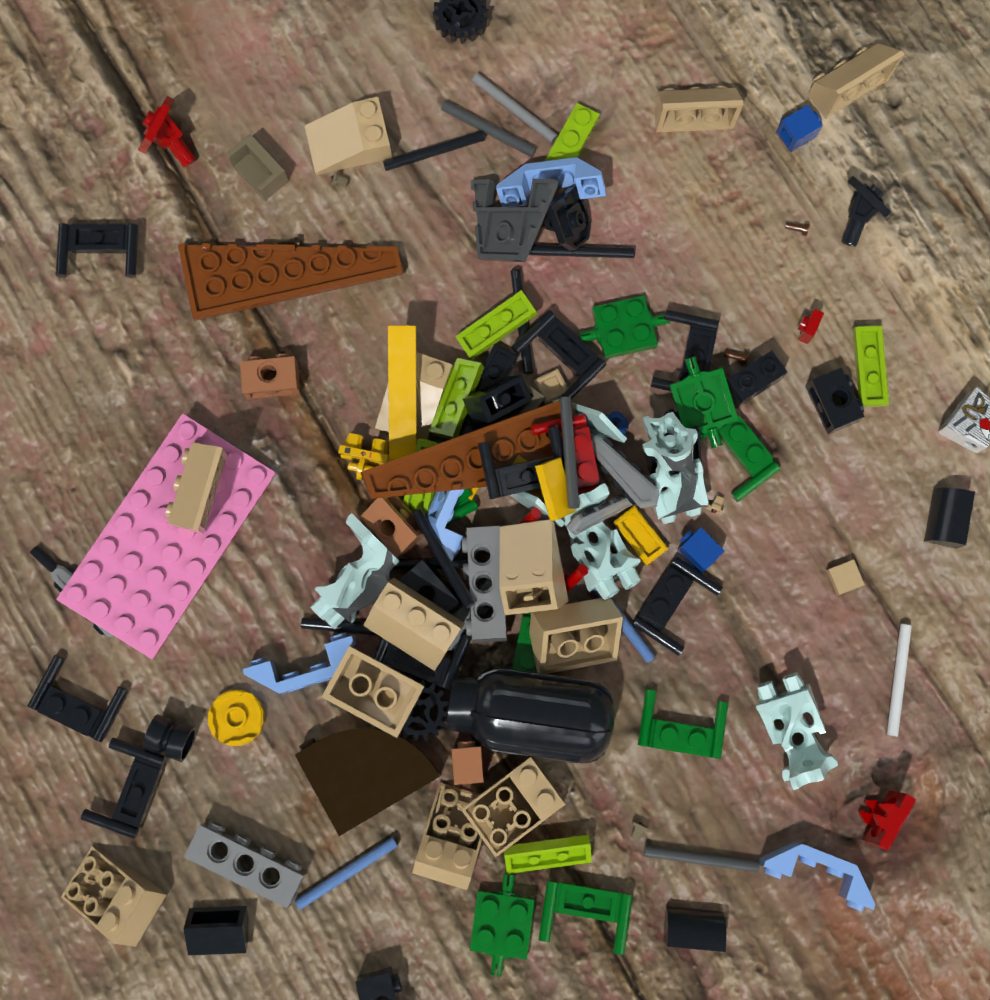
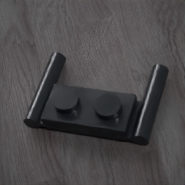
(97, 239)
(699, 343)
(566, 348)
(519, 476)
(666, 600)
(442, 676)
(72, 710)
(136, 791)

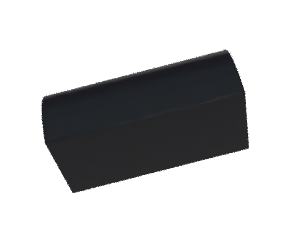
(949, 517)
(695, 929)
(216, 930)

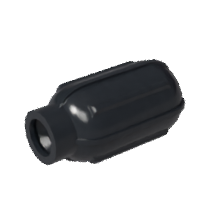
(533, 714)

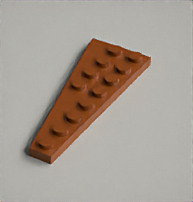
(249, 277)
(458, 462)

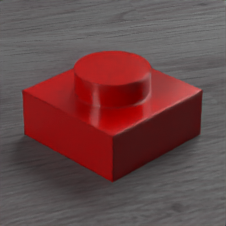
(809, 325)

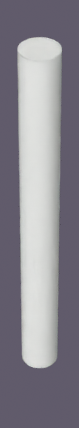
(899, 680)

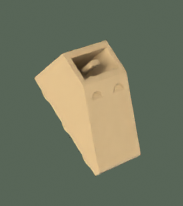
(530, 568)
(513, 806)
(449, 840)
(113, 897)

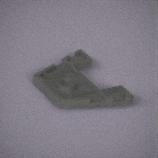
(509, 232)

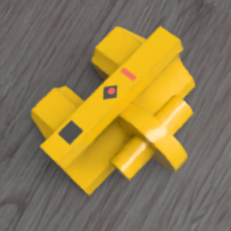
(353, 451)

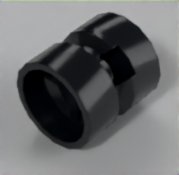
(167, 737)

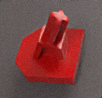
(165, 133)

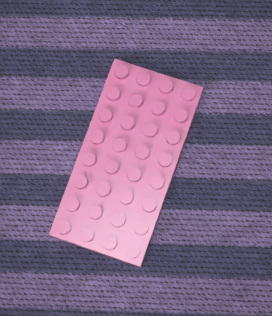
(147, 571)

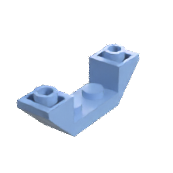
(516, 188)
(439, 515)
(267, 675)
(853, 886)

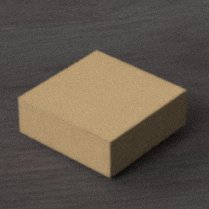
(551, 386)
(845, 577)

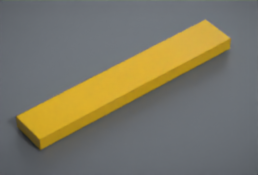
(402, 390)

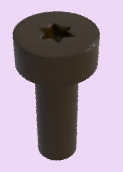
(297, 242)

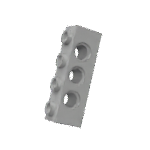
(486, 540)
(203, 853)

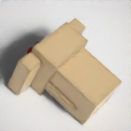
(716, 505)

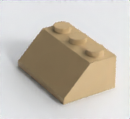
(854, 78)
(697, 109)
(196, 487)
(413, 623)
(576, 635)

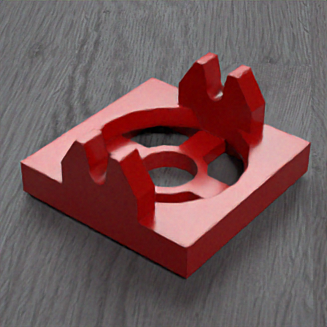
(886, 818)

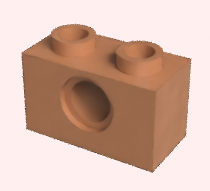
(284, 384)
(406, 531)
(467, 763)

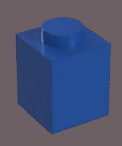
(799, 128)
(700, 549)

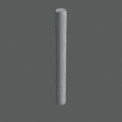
(514, 107)

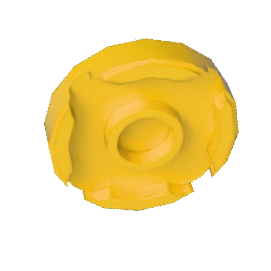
(236, 717)

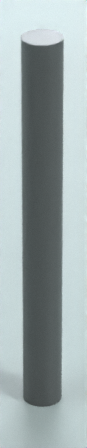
(488, 128)
(569, 452)
(701, 858)

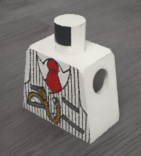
(970, 422)

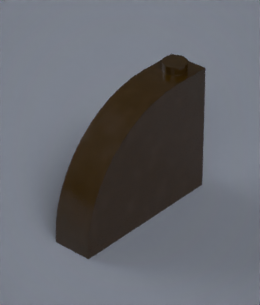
(363, 773)

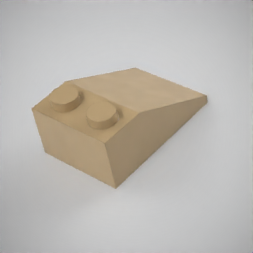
(349, 137)
(431, 383)
(373, 691)

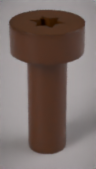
(804, 229)
(743, 358)

